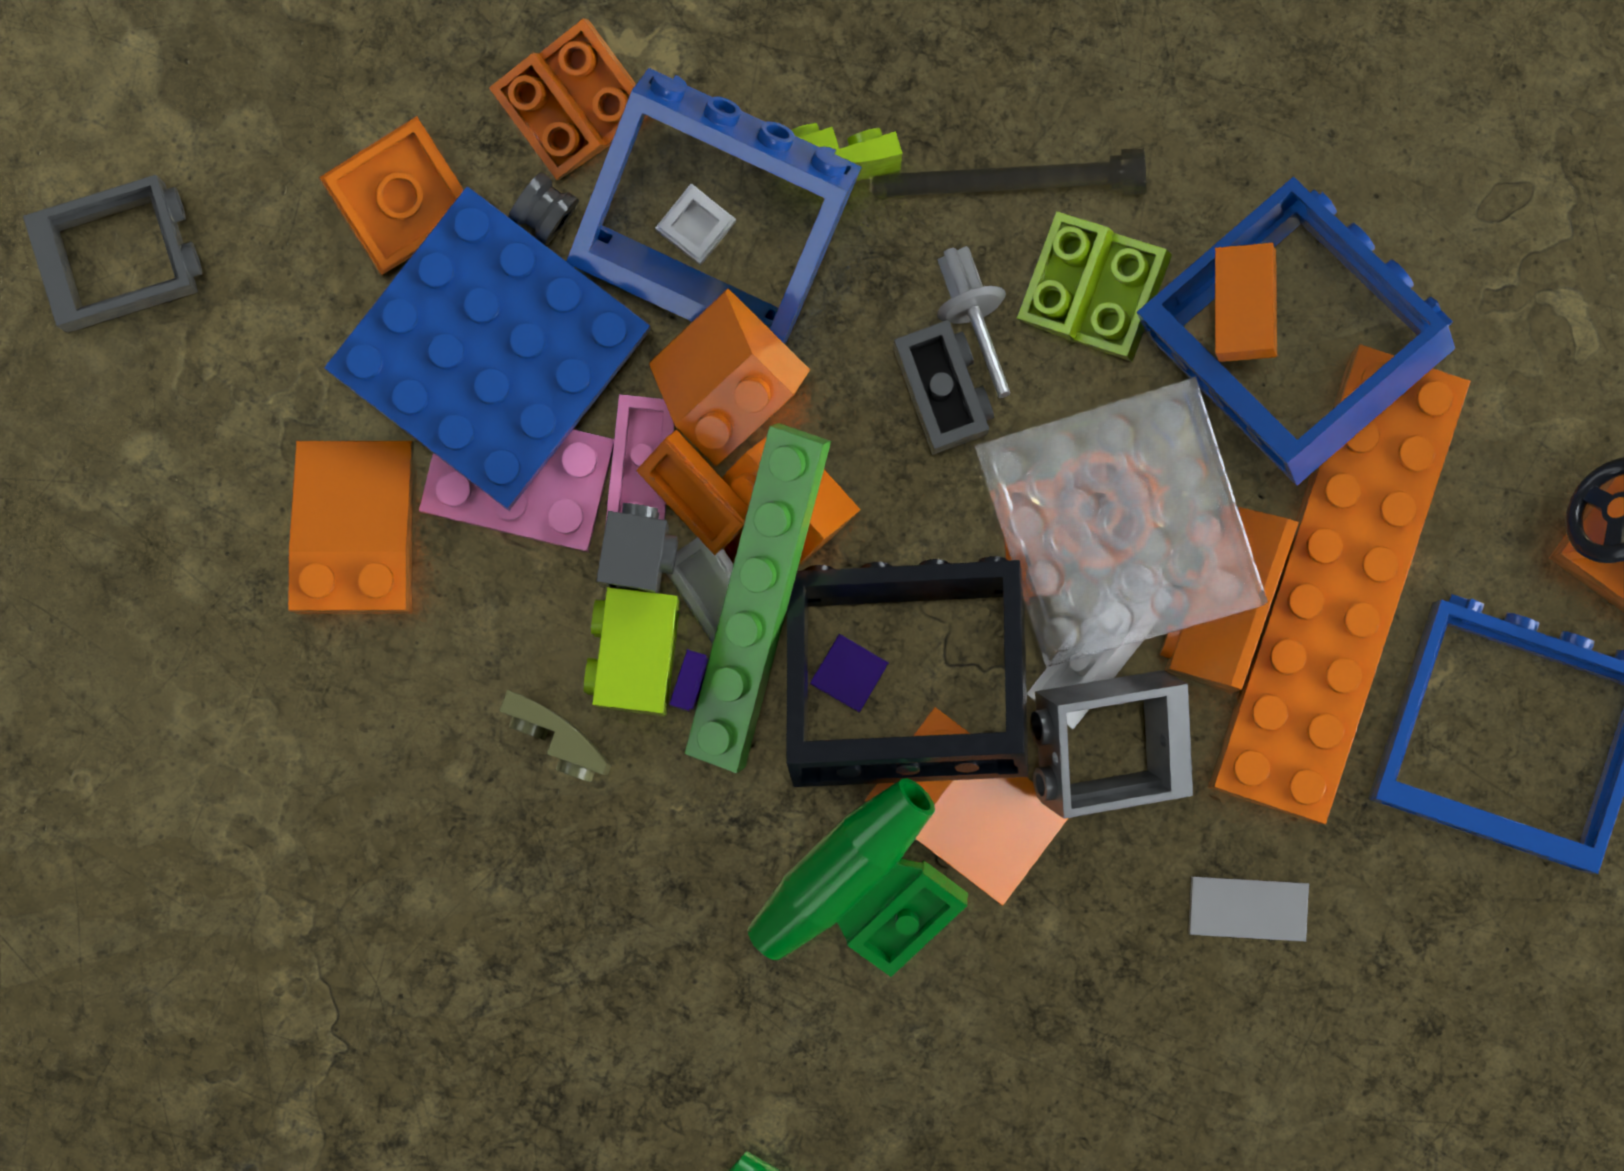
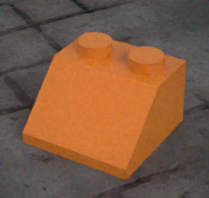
(725, 376)

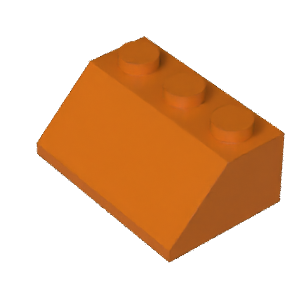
(1222, 649)

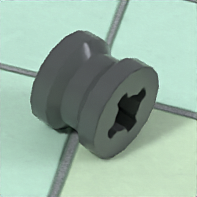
(543, 208)

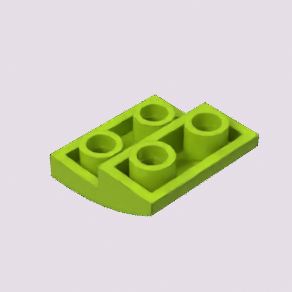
(869, 149)
(1093, 285)

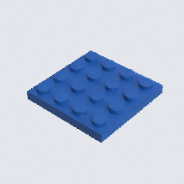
(488, 348)

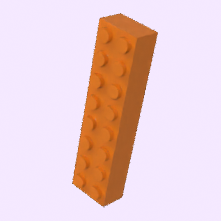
(1337, 598)

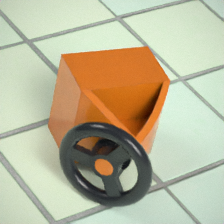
(1595, 533)

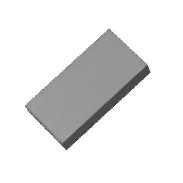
(1248, 909)

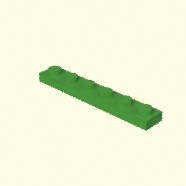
(757, 597)

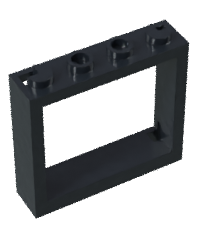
(909, 756)

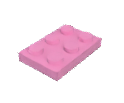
(555, 507)

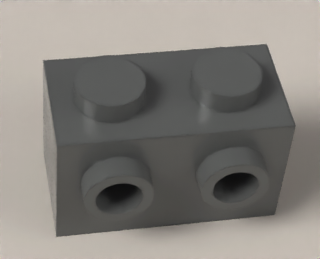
(941, 388)
(636, 550)

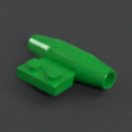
(864, 885)

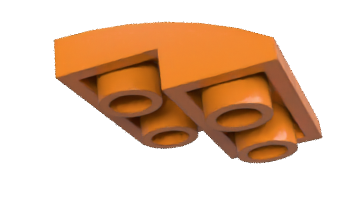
(567, 98)

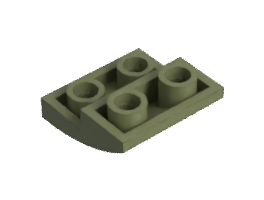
(575, 751)

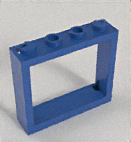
(726, 127)
(1271, 223)
(1520, 634)

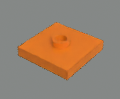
(393, 193)

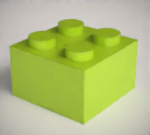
(634, 651)

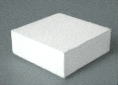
(695, 224)

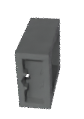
(55, 268)
(1166, 744)

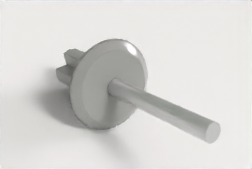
(970, 303)

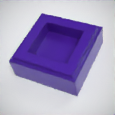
(849, 673)
(689, 681)

